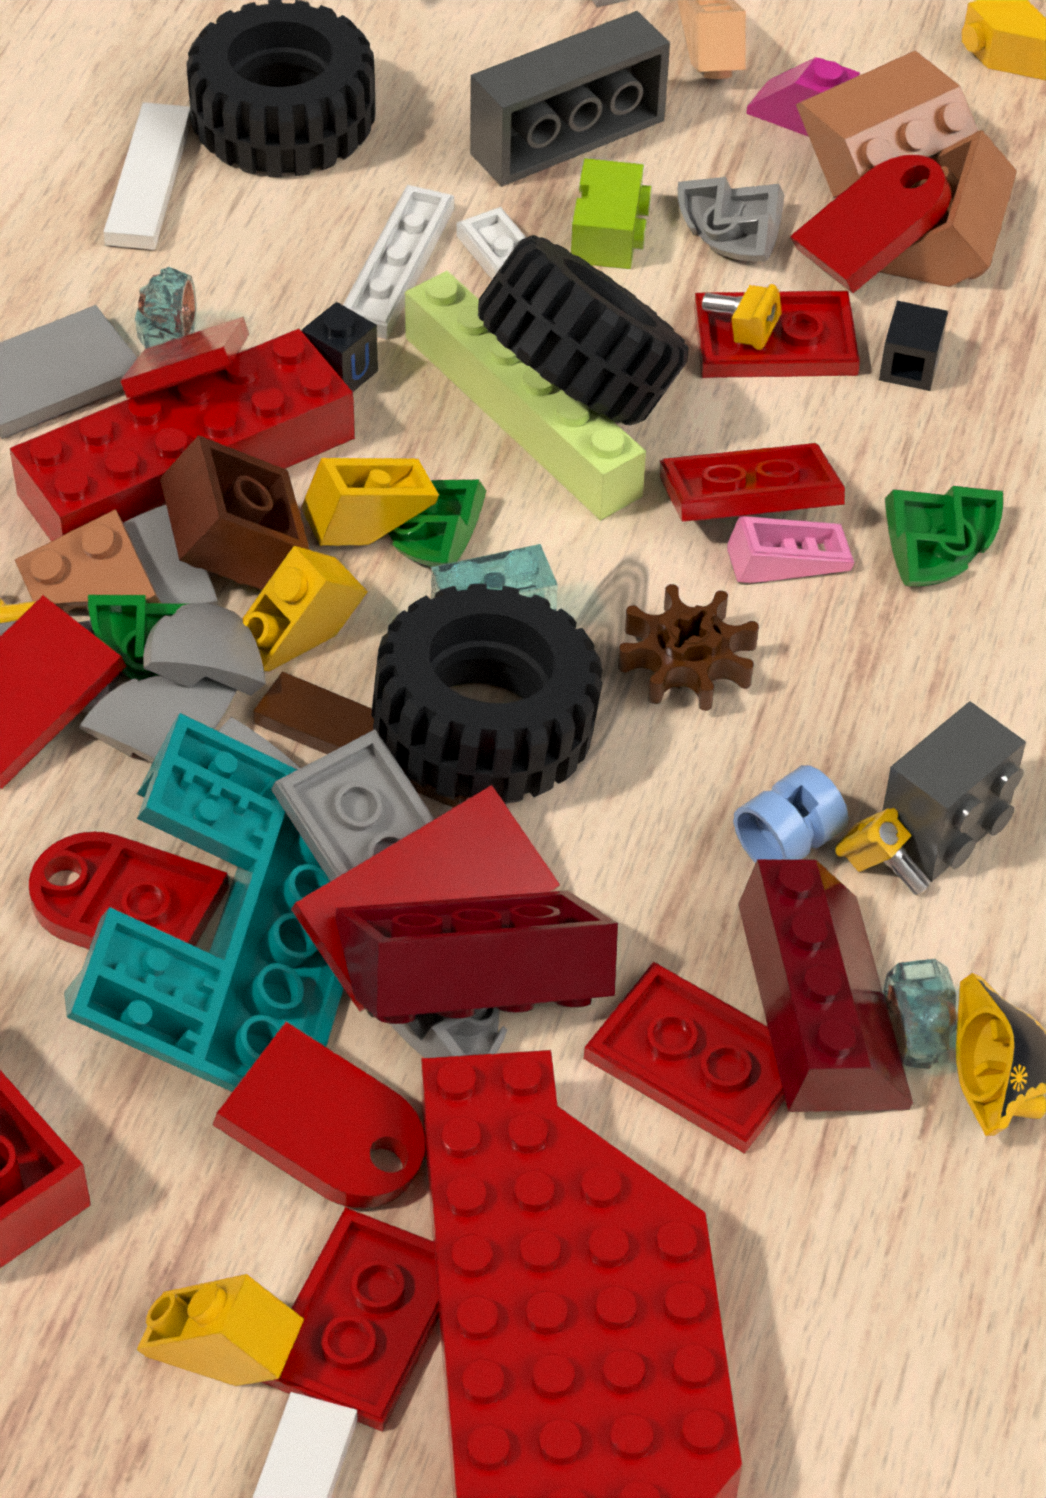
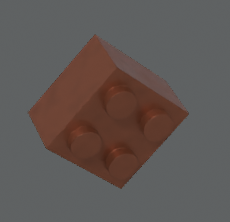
(231, 512)

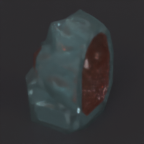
(166, 307)
(921, 1010)

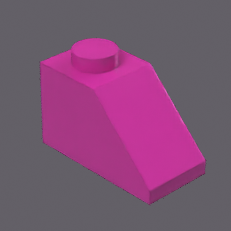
(780, 94)

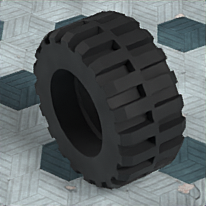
(281, 87)
(582, 331)
(496, 642)

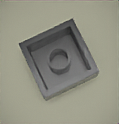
(955, 788)

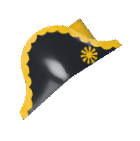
(998, 1057)

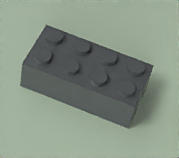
(568, 98)

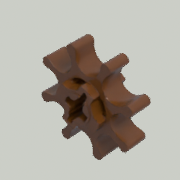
(688, 647)

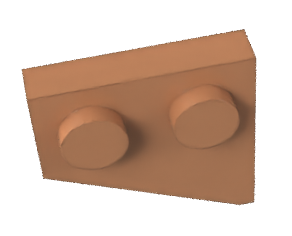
(86, 562)

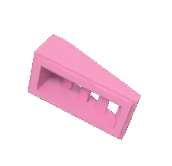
(769, 552)

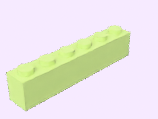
(562, 434)

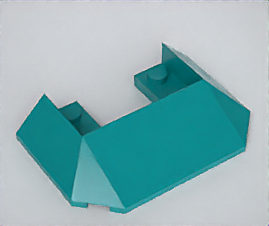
(262, 969)

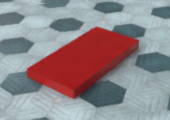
(458, 855)

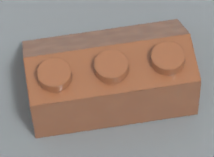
(884, 115)
(968, 232)

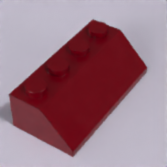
(477, 954)
(820, 991)

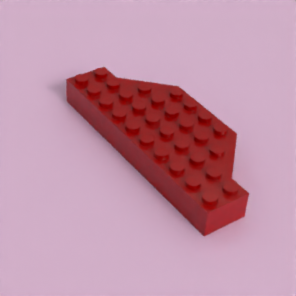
(568, 1301)

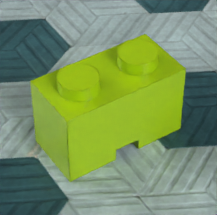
(607, 214)

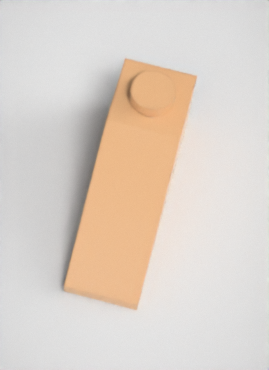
(714, 36)

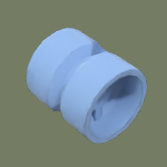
(791, 818)

